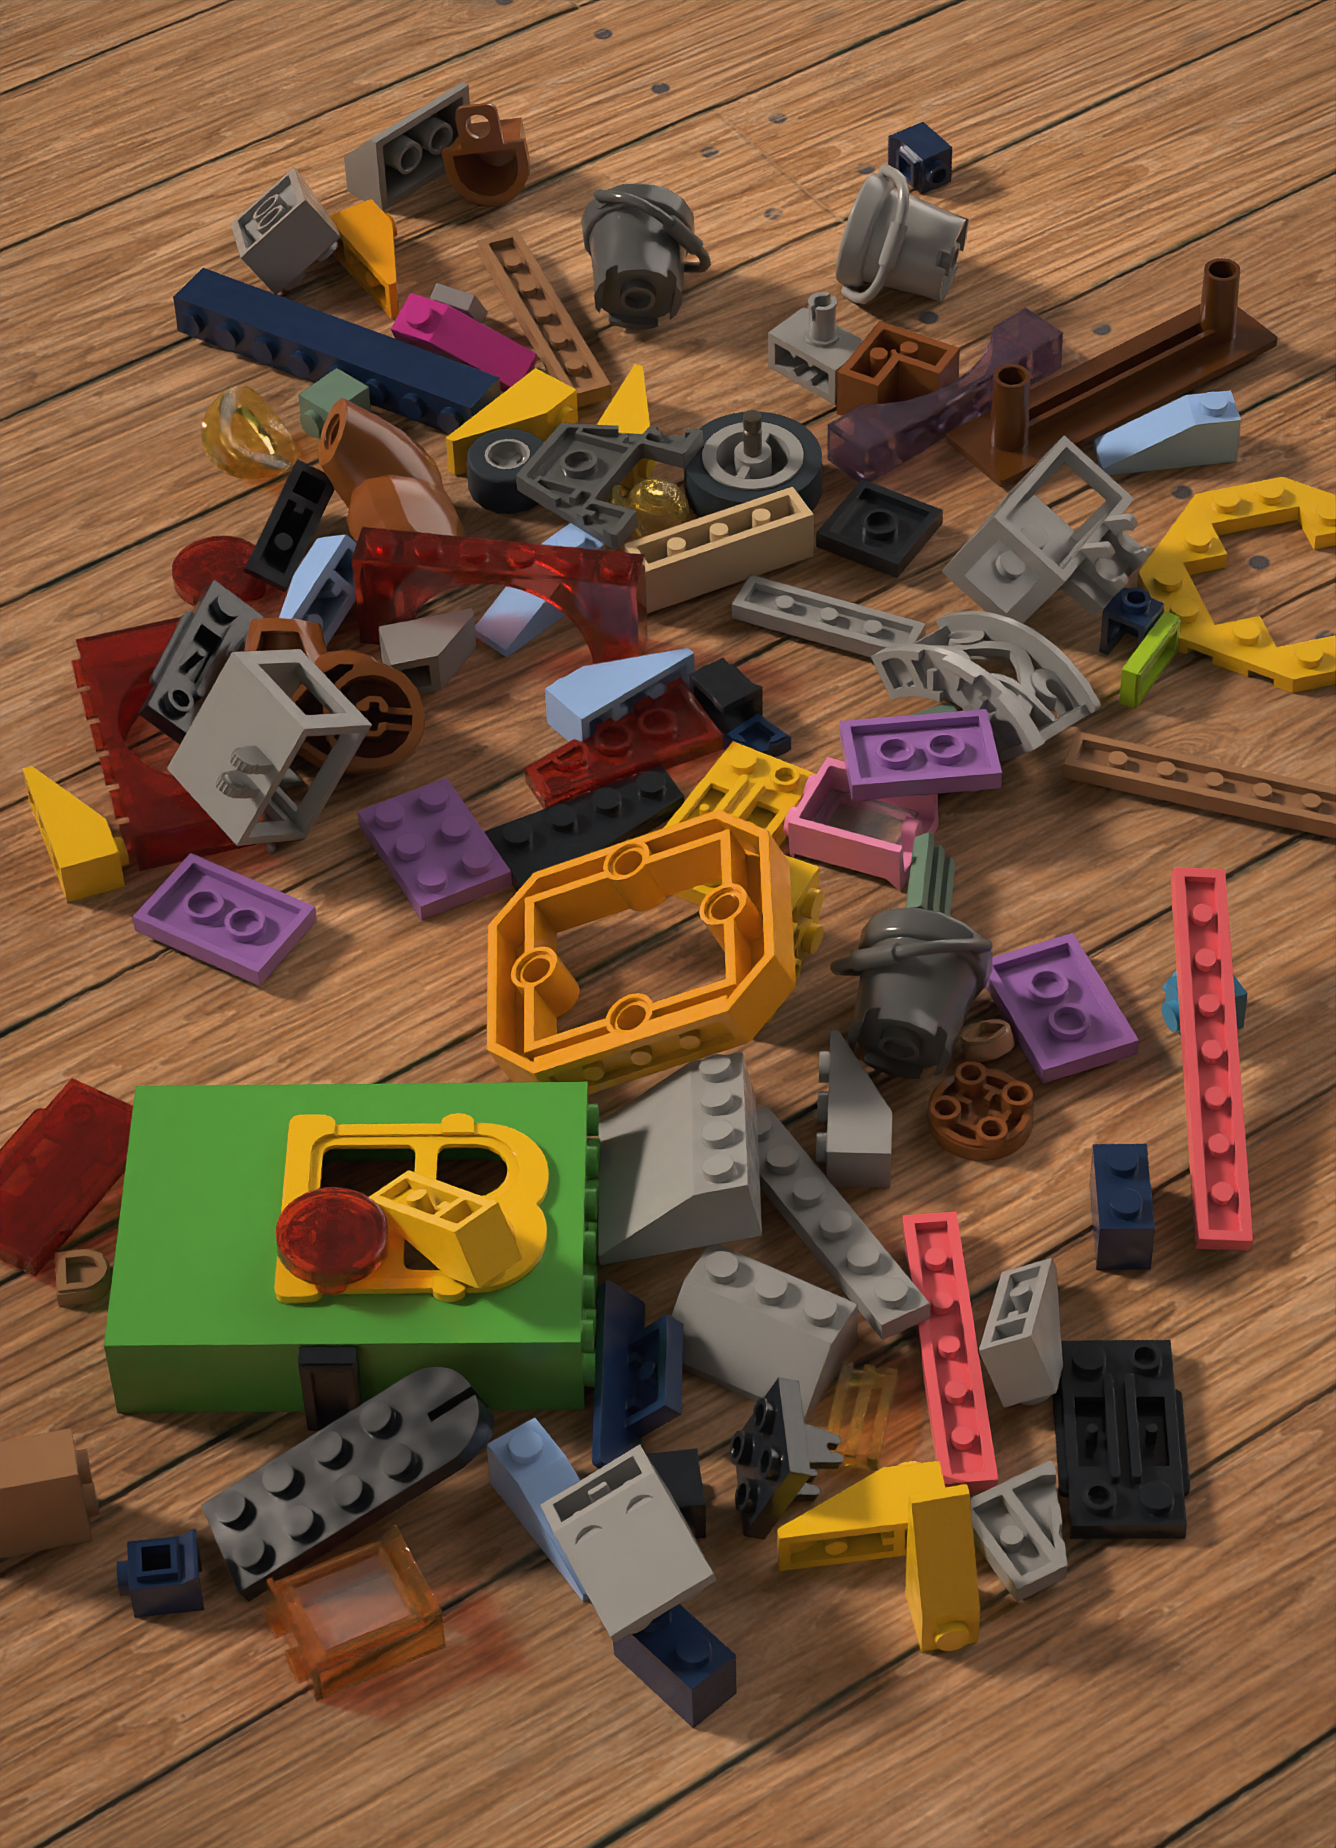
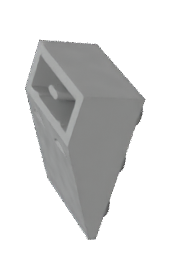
(628, 1543)

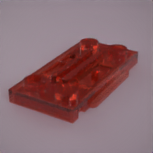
(59, 1171)

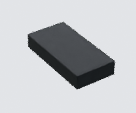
(329, 1384)

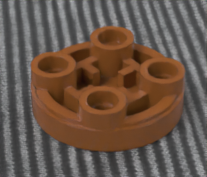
(980, 1113)

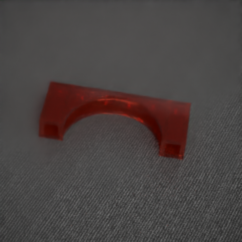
(592, 587)
(158, 812)

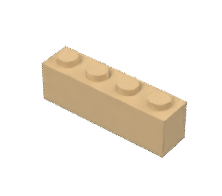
(725, 547)

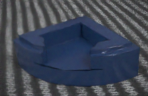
(759, 735)

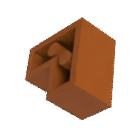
(895, 368)

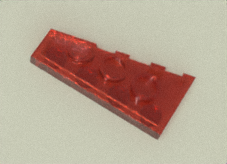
(655, 734)

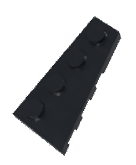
(586, 823)

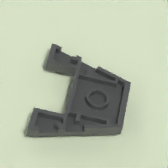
(583, 461)

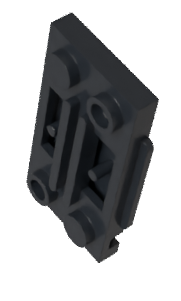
(195, 659)
(1121, 1440)

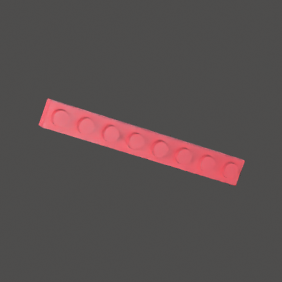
(1211, 1060)

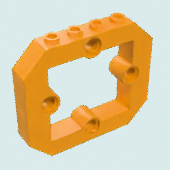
(638, 1037)

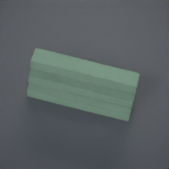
(930, 876)

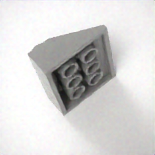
(681, 1164)

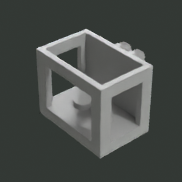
(251, 736)

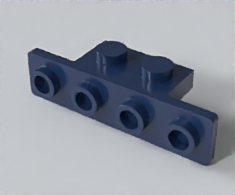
(634, 1373)

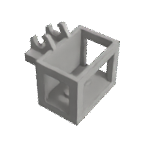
(1030, 552)

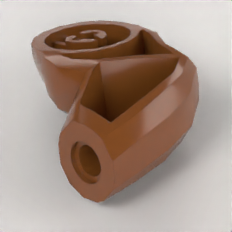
(383, 475)
(373, 687)

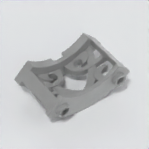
(942, 669)

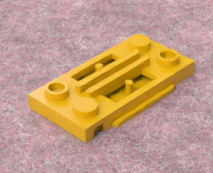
(749, 788)

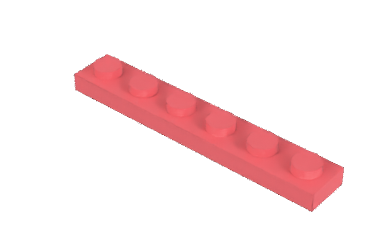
(950, 1352)

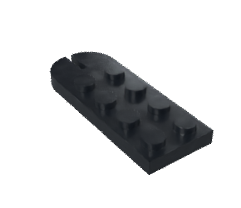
(348, 1476)

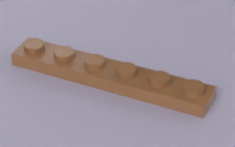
(543, 316)
(1202, 783)

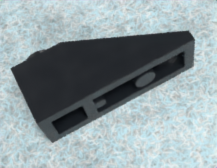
(290, 526)

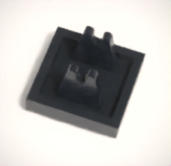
(777, 1458)

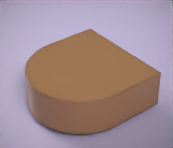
(81, 1276)

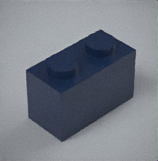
(1121, 1207)
(681, 1664)

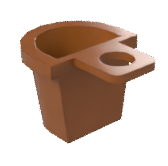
(487, 158)

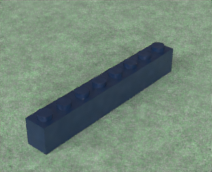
(316, 343)

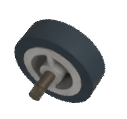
(750, 458)

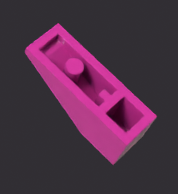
(462, 339)

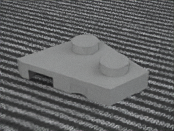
(1021, 1531)

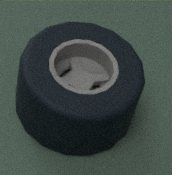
(493, 469)

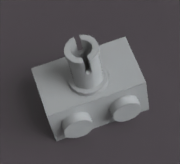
(812, 347)

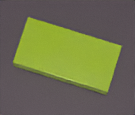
(1149, 660)

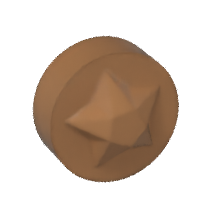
(987, 1040)

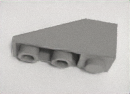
(856, 1119)

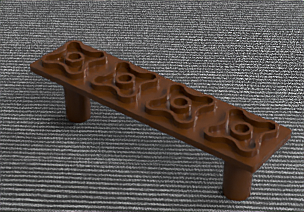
(1114, 384)

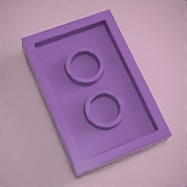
(920, 754)
(434, 848)
(225, 919)
(1059, 1009)

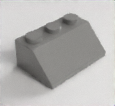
(406, 152)
(761, 1324)

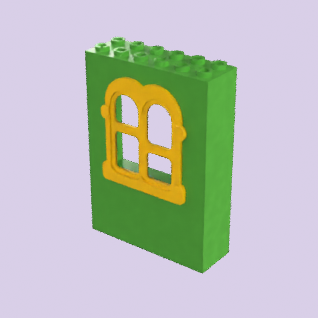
(218, 1321)

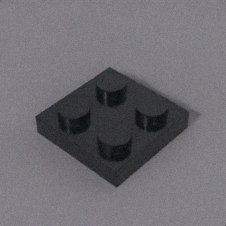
(879, 528)

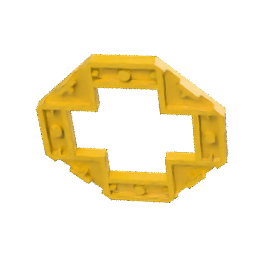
(1195, 548)

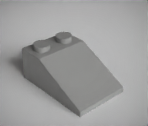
(285, 233)

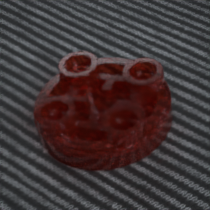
(216, 559)
(332, 1238)

